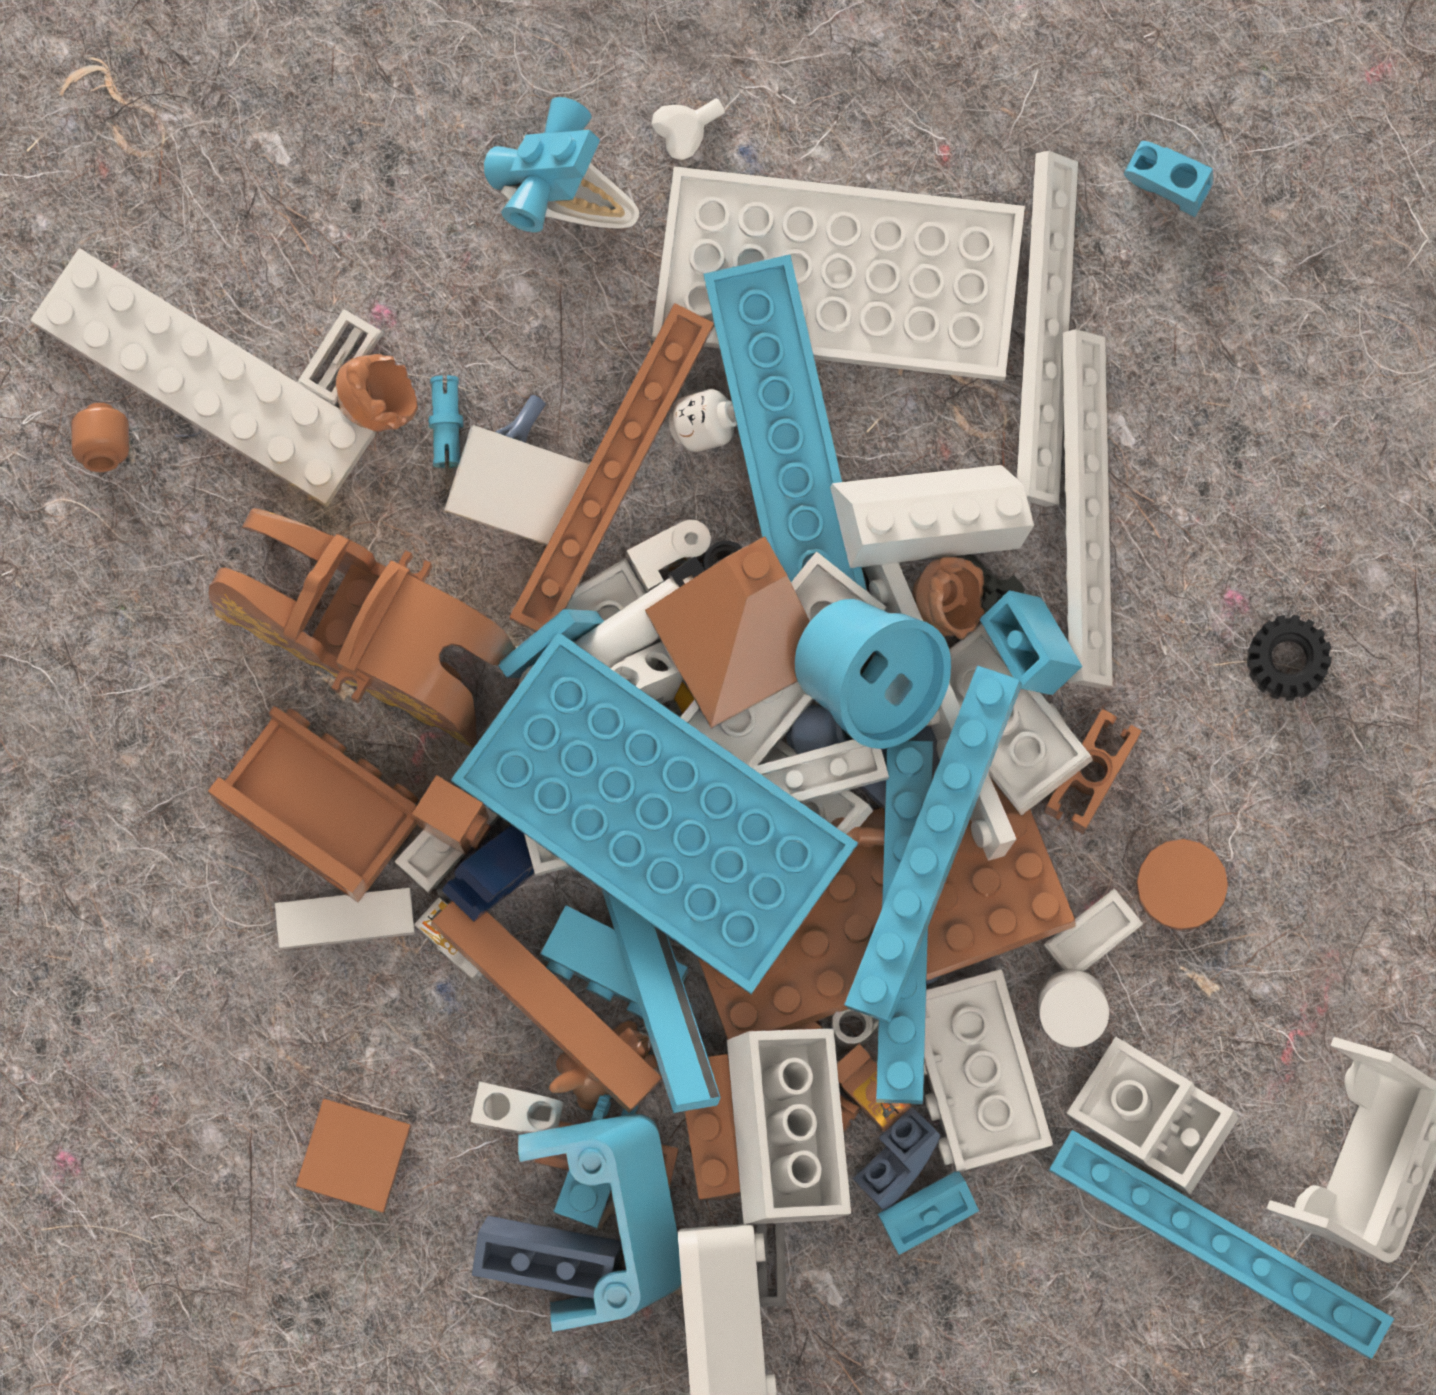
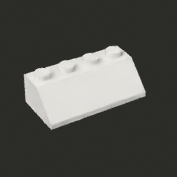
(931, 515)

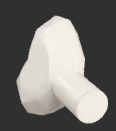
(684, 126)

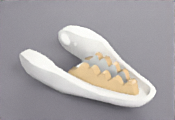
(594, 204)

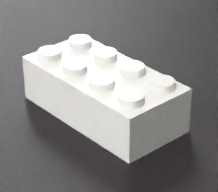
(788, 1126)

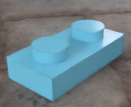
(928, 1212)

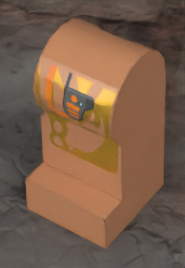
(859, 1081)

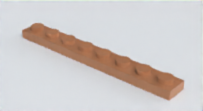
(613, 468)

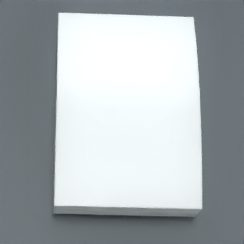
(1153, 1115)

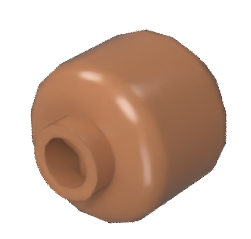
(100, 437)

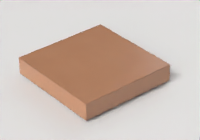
(353, 1155)

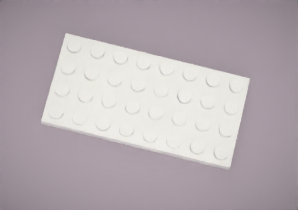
(875, 269)

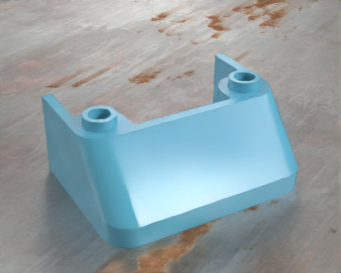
(631, 1159)

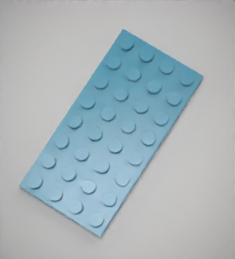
(654, 812)

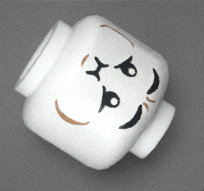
(702, 420)

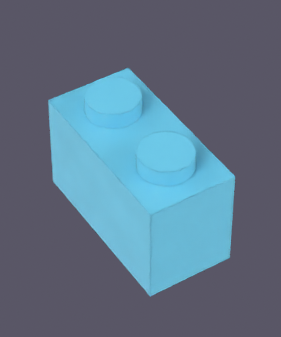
(1030, 642)

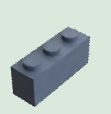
(543, 1256)

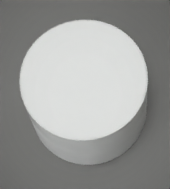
(1073, 1008)

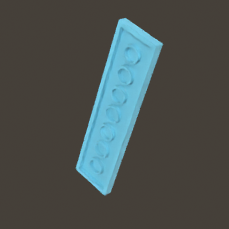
(779, 411)

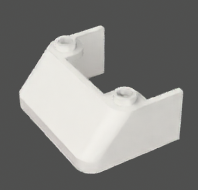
(1381, 1162)
(723, 1310)

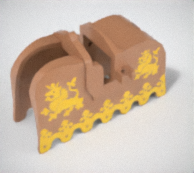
(377, 631)

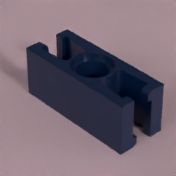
(491, 874)

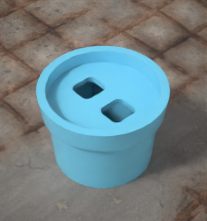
(898, 687)

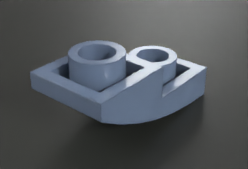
(895, 1168)

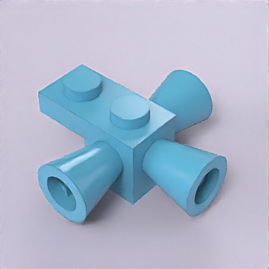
(545, 164)

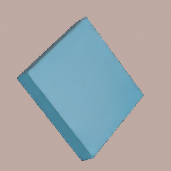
(568, 622)

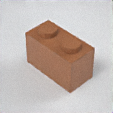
(452, 816)

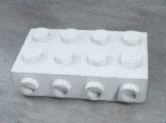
(980, 1075)

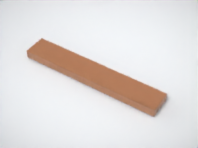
(549, 1005)

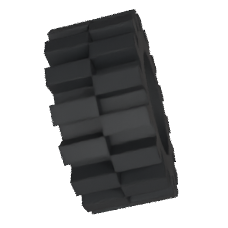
(1294, 631)

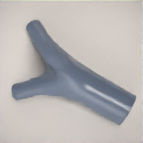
(523, 422)

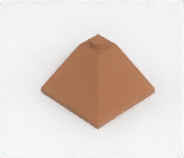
(733, 631)

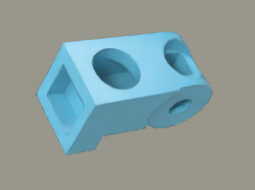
(1170, 176)

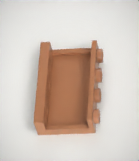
(318, 803)

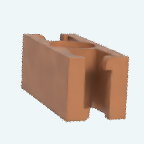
(1110, 764)

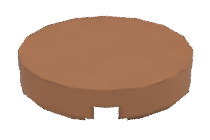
(1182, 884)

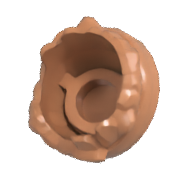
(376, 393)
(950, 595)

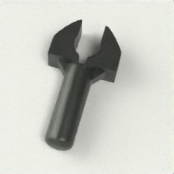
(992, 584)

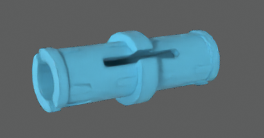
(445, 421)

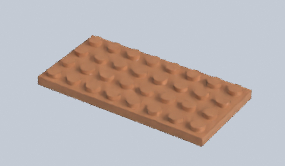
(978, 916)

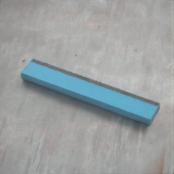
(665, 1010)

